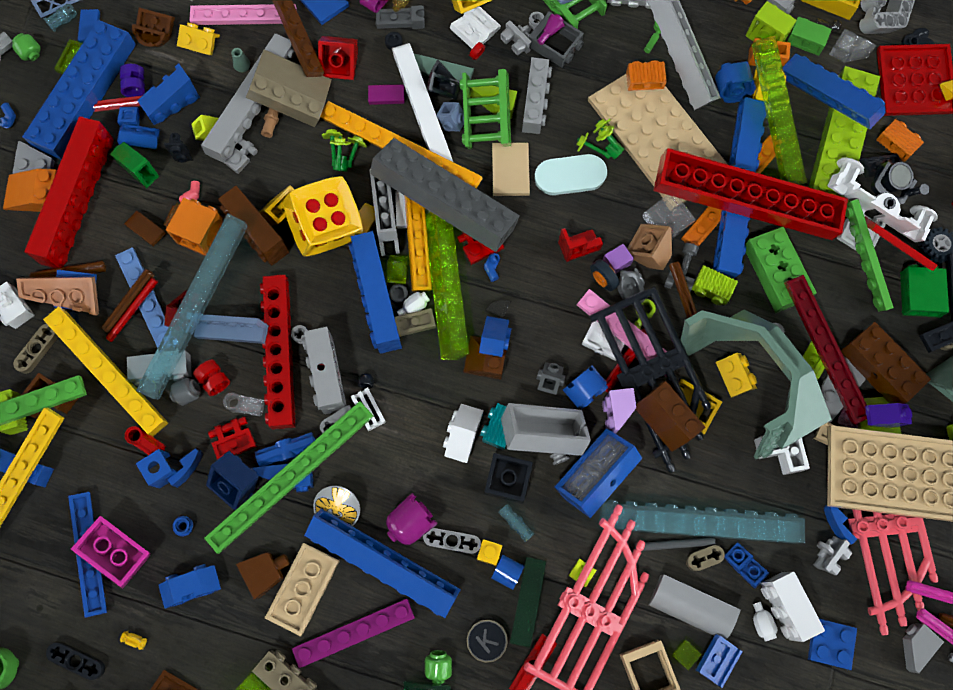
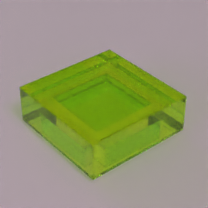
(686, 655)

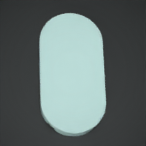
(570, 174)

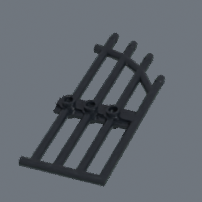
(650, 370)

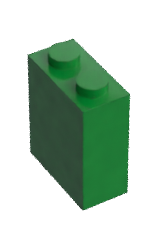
(924, 291)

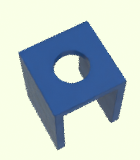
(159, 478)

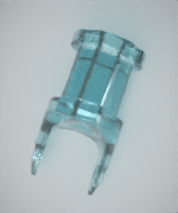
(60, 17)

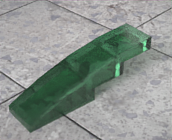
(528, 602)

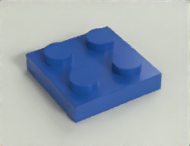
(834, 645)

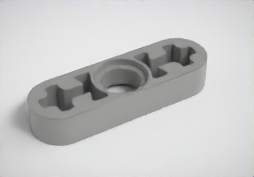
(468, 537)

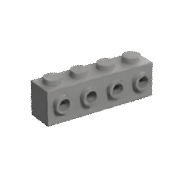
(535, 96)

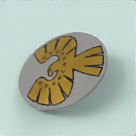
(338, 502)

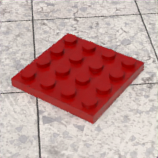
(912, 78)

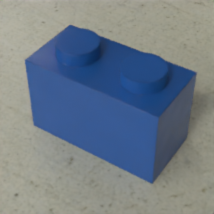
(495, 336)

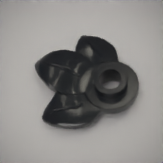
(918, 37)

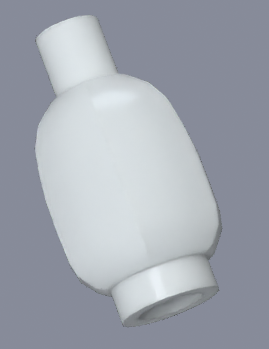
(414, 303)
(764, 623)

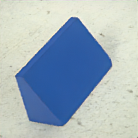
(139, 136)

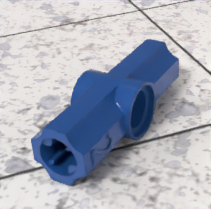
(283, 450)

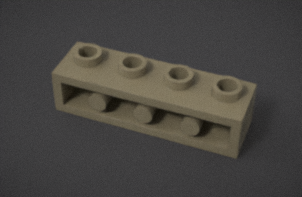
(280, 675)

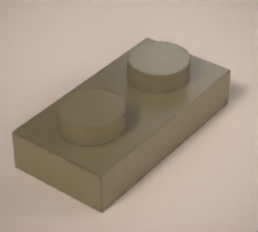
(415, 322)

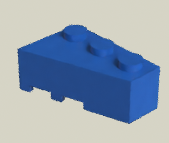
(169, 96)

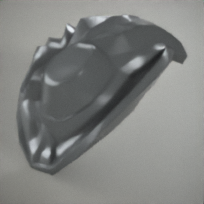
(630, 283)

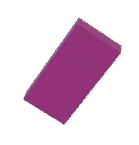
(386, 94)

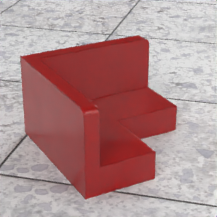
(579, 244)

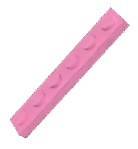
(234, 14)
(593, 303)

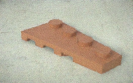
(67, 292)

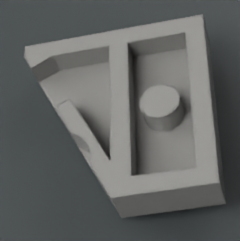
(30, 158)

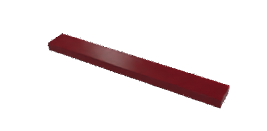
(827, 349)

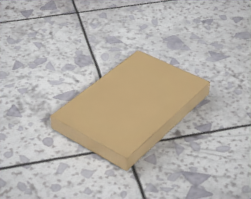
(510, 169)

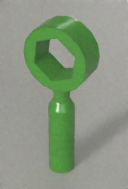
(653, 39)

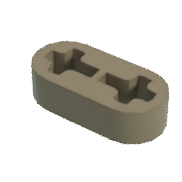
(707, 562)

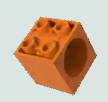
(194, 225)

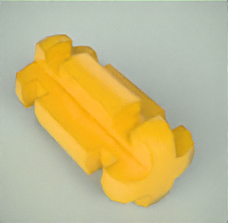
(133, 640)

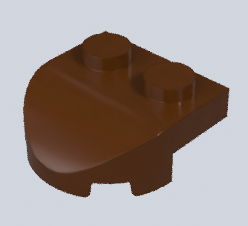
(152, 28)

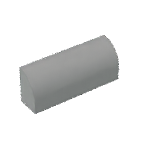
(694, 607)

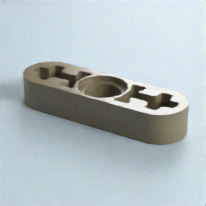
(32, 363)

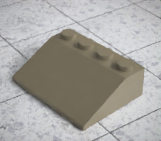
(286, 89)

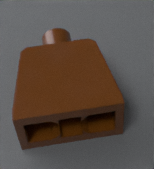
(262, 573)

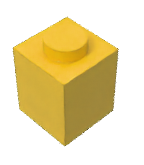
(489, 552)

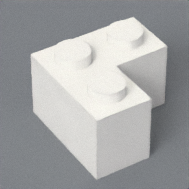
(462, 432)
(791, 458)

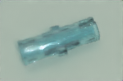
(516, 523)

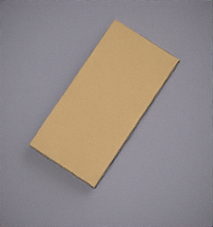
(302, 589)

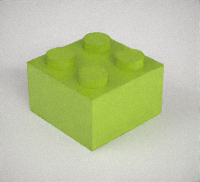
(771, 22)

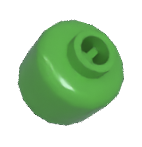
(26, 47)
(438, 666)

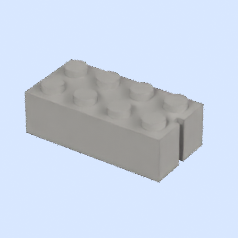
(545, 429)

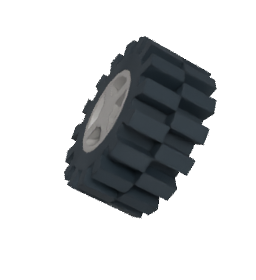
(942, 239)

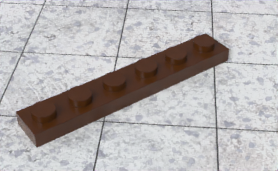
(299, 38)

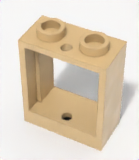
(644, 650)

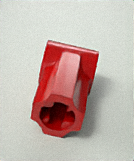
(146, 442)

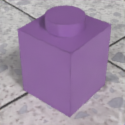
(618, 258)

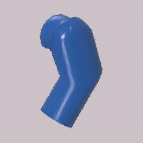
(9, 118)
(490, 266)

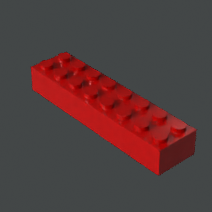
(69, 193)

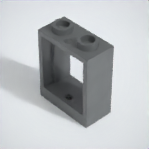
(567, 31)

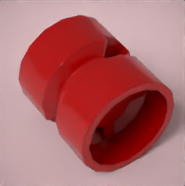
(211, 377)

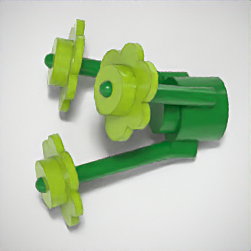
(613, 148)
(340, 162)

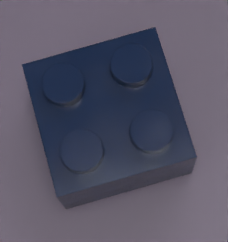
(232, 480)

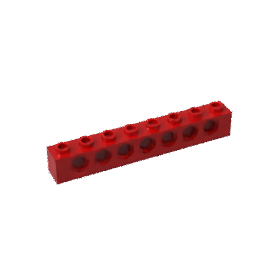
(286, 418)

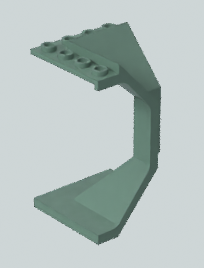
(805, 401)

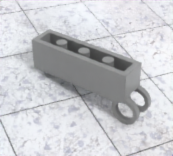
(384, 214)

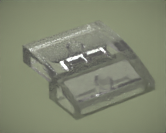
(669, 212)

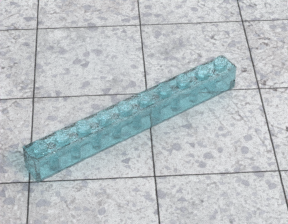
(192, 307)
(708, 522)

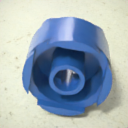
(735, 82)
(585, 386)

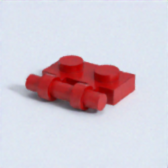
(475, 250)
(236, 443)

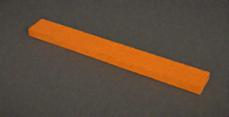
(711, 216)

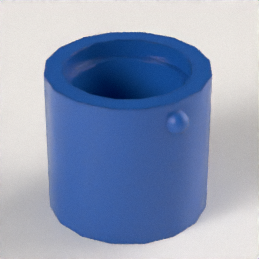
(507, 572)

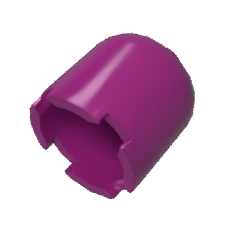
(409, 521)

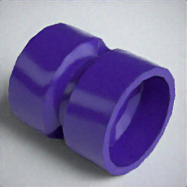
(132, 80)

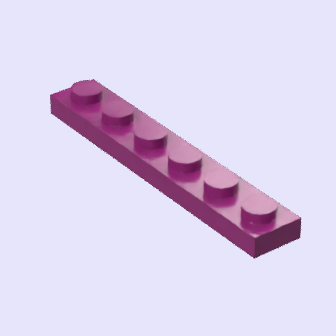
(353, 633)

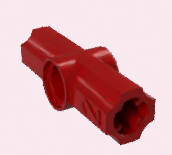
(524, 679)

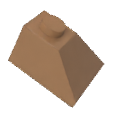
(652, 246)

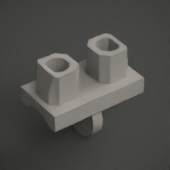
(519, 35)
(830, 553)

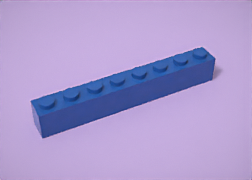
(382, 562)

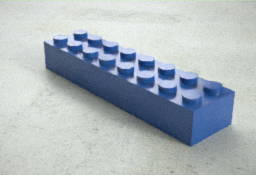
(80, 88)

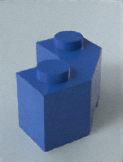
(194, 584)

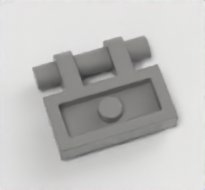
(239, 158)

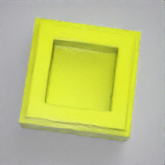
(575, 572)

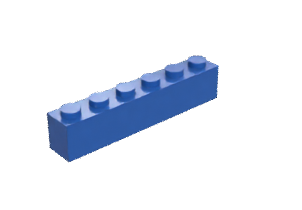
(834, 91)

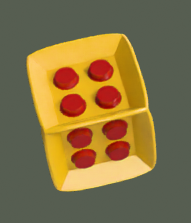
(322, 215)

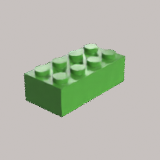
(774, 264)

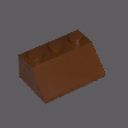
(669, 416)

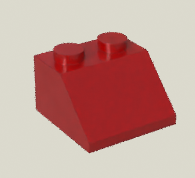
(338, 57)

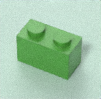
(809, 36)

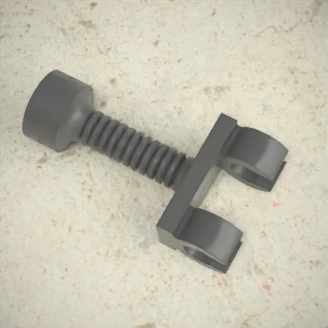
(689, 250)

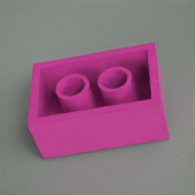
(111, 552)

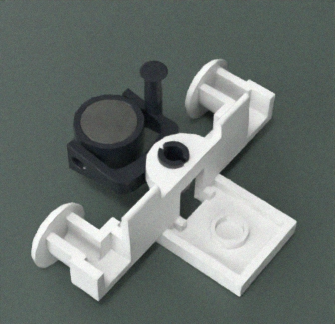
(887, 179)

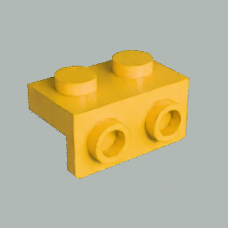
(197, 39)
(736, 374)

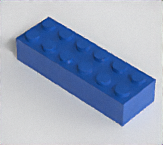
(374, 287)

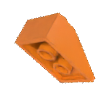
(28, 189)

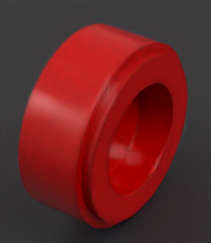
(477, 51)

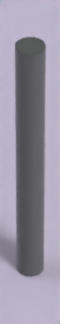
(678, 544)

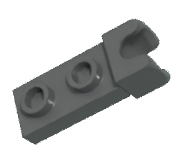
(404, 18)

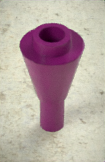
(553, 25)

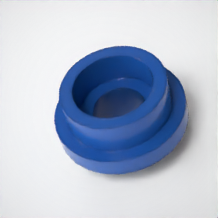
(177, 526)

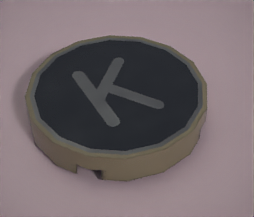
(487, 641)

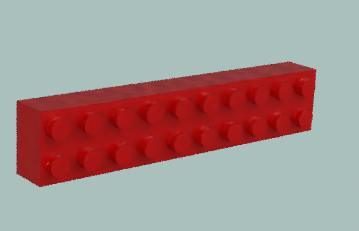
(750, 194)

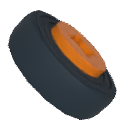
(604, 275)

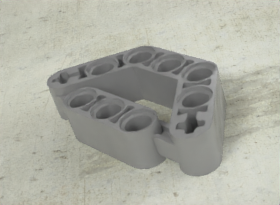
(879, 22)

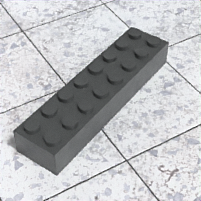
(444, 194)

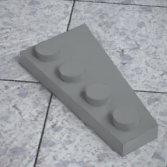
(830, 395)

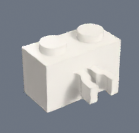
(13, 309)

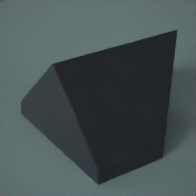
(442, 82)

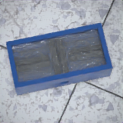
(598, 472)

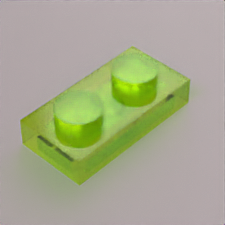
(66, 57)

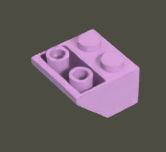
(619, 407)

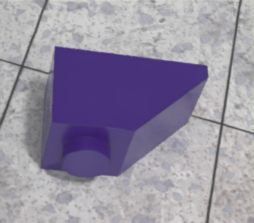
(888, 415)

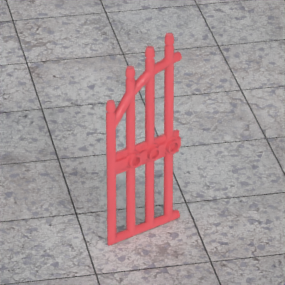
(881, 526)
(589, 611)

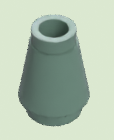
(240, 60)

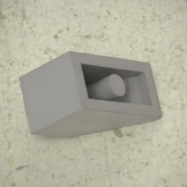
(919, 646)

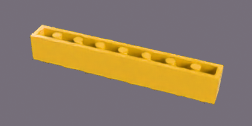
(105, 371)

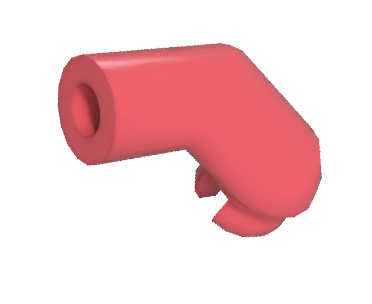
(193, 193)

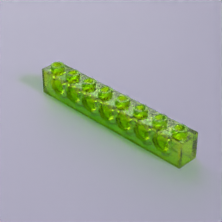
(778, 110)
(446, 289)

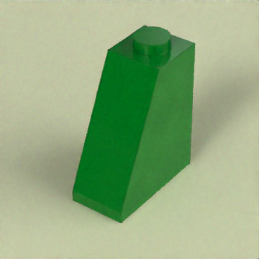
(135, 164)

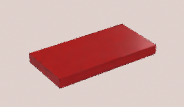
(900, 244)

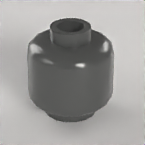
(185, 391)

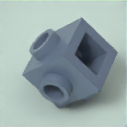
(451, 116)

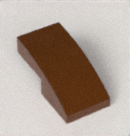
(144, 228)

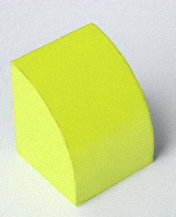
(202, 126)

